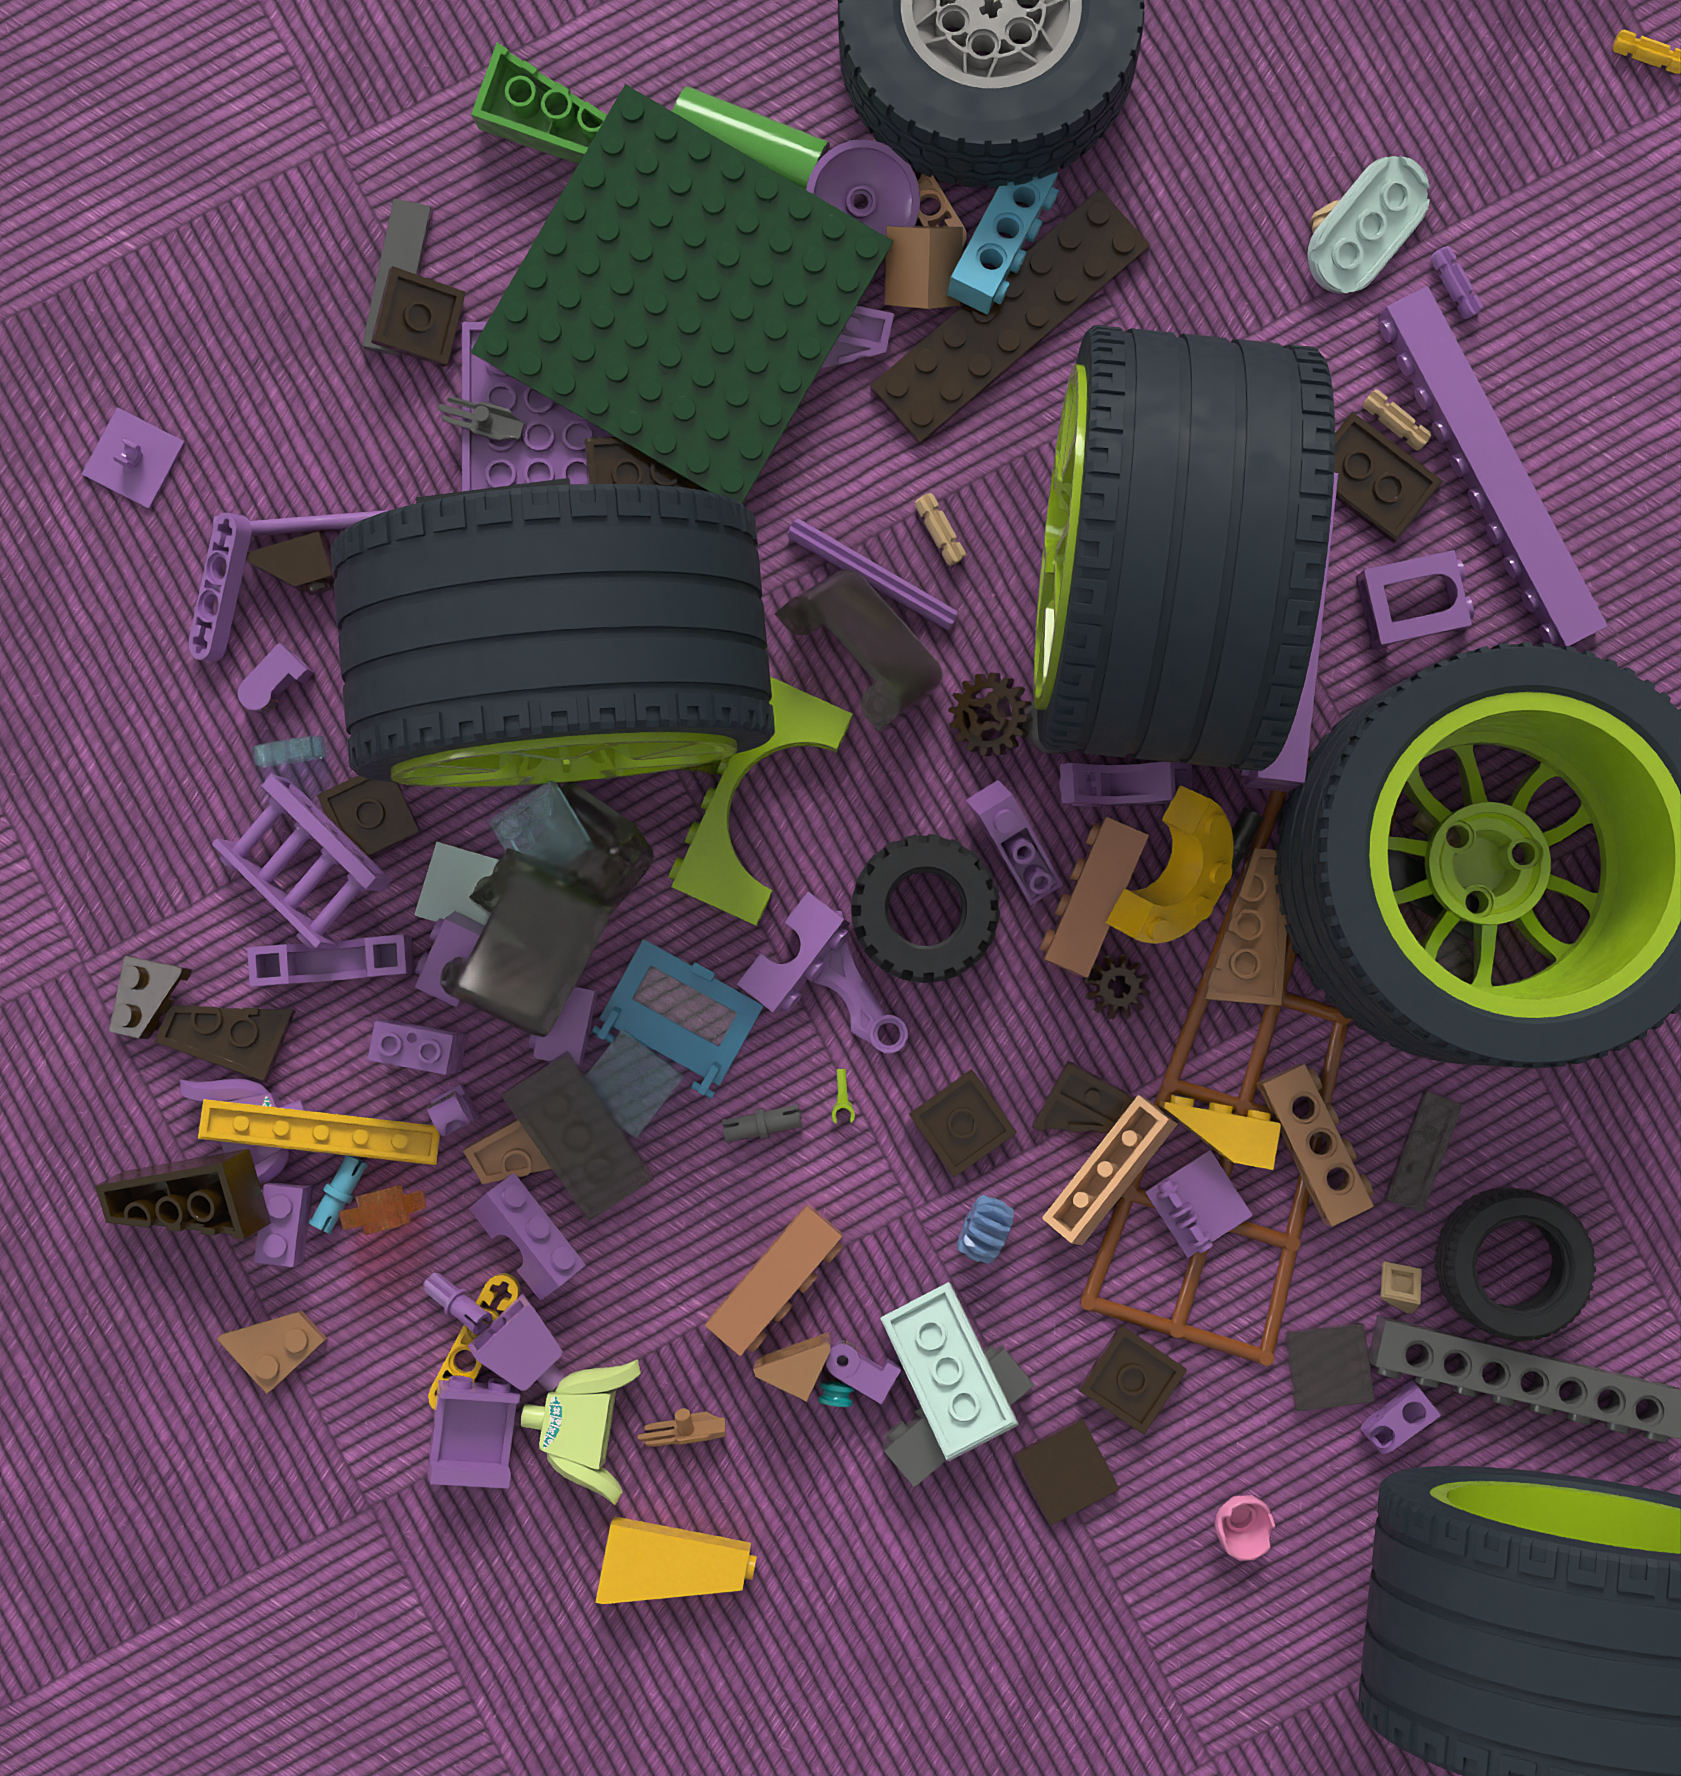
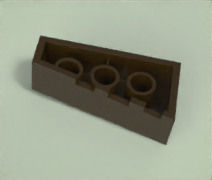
(193, 1194)

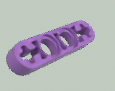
(229, 532)

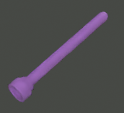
(306, 524)

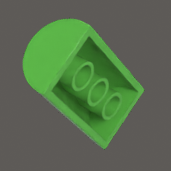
(761, 138)

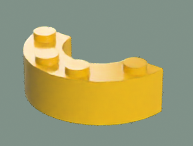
(1192, 878)

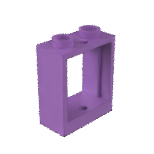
(417, 1047)

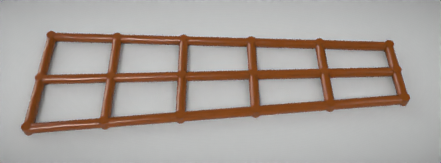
(1173, 1085)

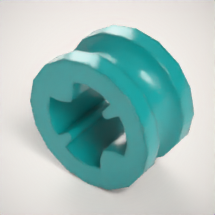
(835, 1394)

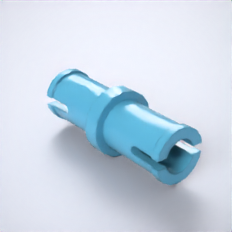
(338, 1193)

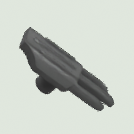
(487, 419)

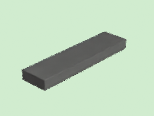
(402, 249)

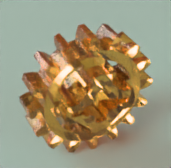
(382, 1209)

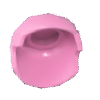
(1244, 1527)

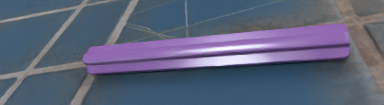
(874, 574)

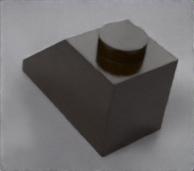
(298, 562)

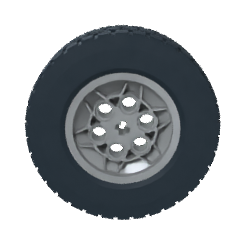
(993, 113)

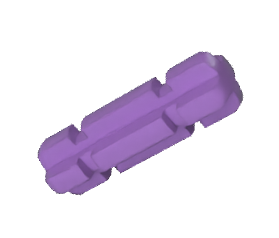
(1456, 282)

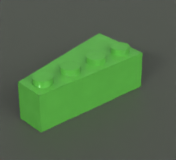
(533, 109)

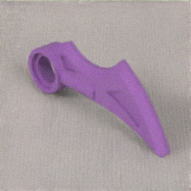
(866, 1013)

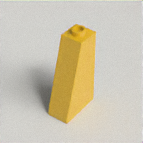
(669, 1562)

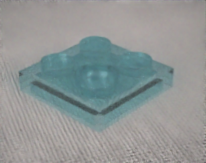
(542, 827)
(632, 1082)

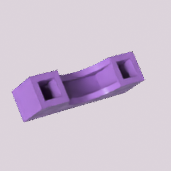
(348, 960)

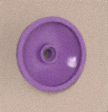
(869, 171)

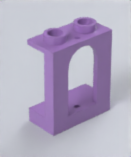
(1376, 609)

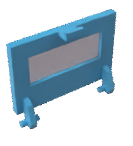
(680, 1013)

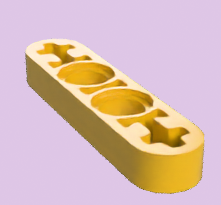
(466, 1336)

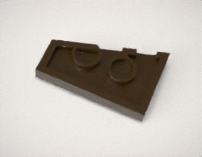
(228, 1037)

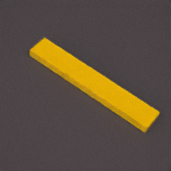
(318, 1132)

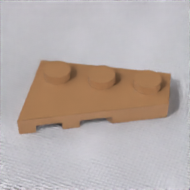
(504, 1153)

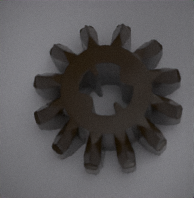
(1107, 995)

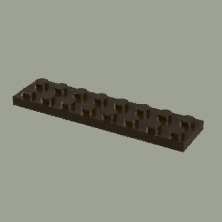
(978, 348)

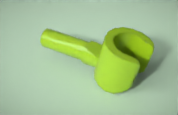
(842, 1096)

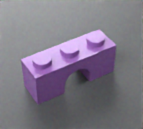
(779, 984)
(545, 1251)

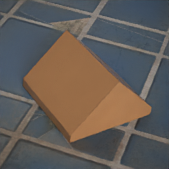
(921, 265)
(795, 1366)

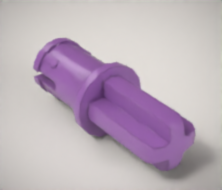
(457, 1303)

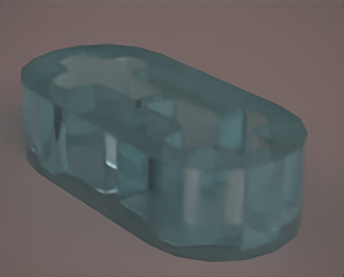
(289, 751)

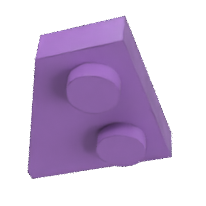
(862, 336)

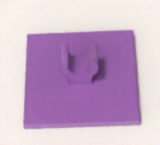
(133, 458)

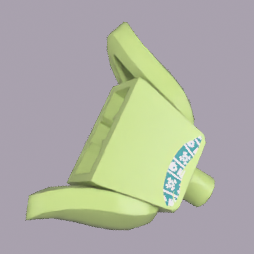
(578, 1425)

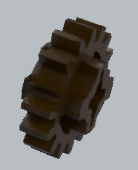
(999, 702)

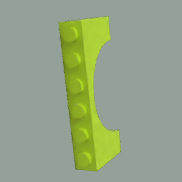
(710, 865)

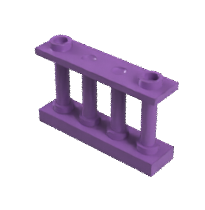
(336, 850)

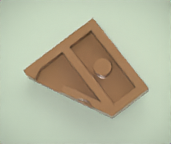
(273, 1347)

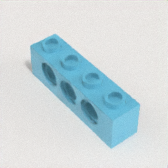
(980, 286)

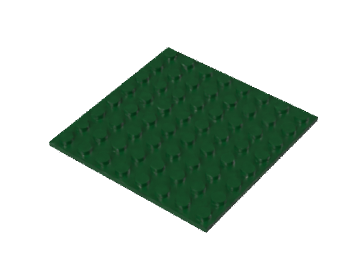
(681, 296)

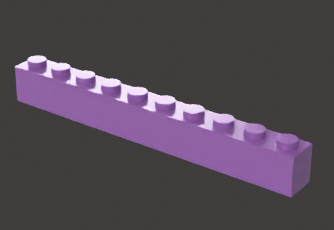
(1490, 469)

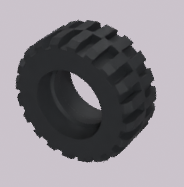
(925, 855)

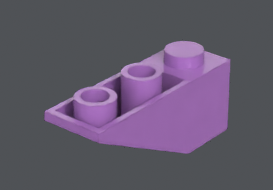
(1014, 841)

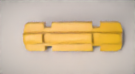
(1648, 51)

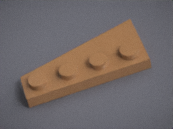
(1254, 939)

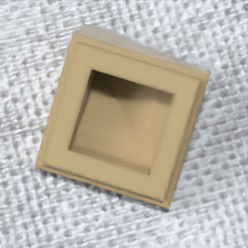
(1401, 1286)

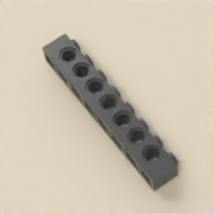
(1394, 1337)

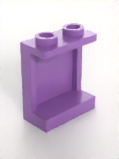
(472, 1433)

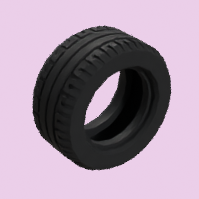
(1569, 1275)

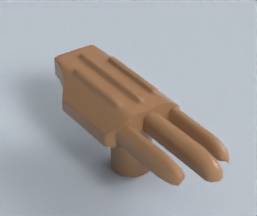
(687, 1429)

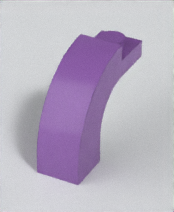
(1122, 784)

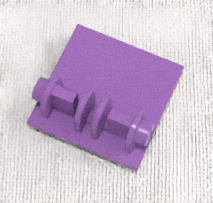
(1198, 1204)

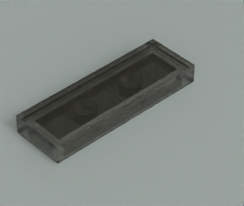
(1423, 1151)

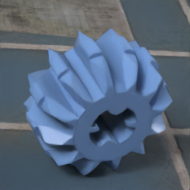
(985, 1229)

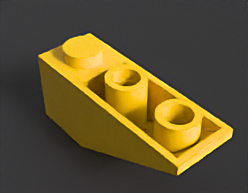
(1235, 1137)

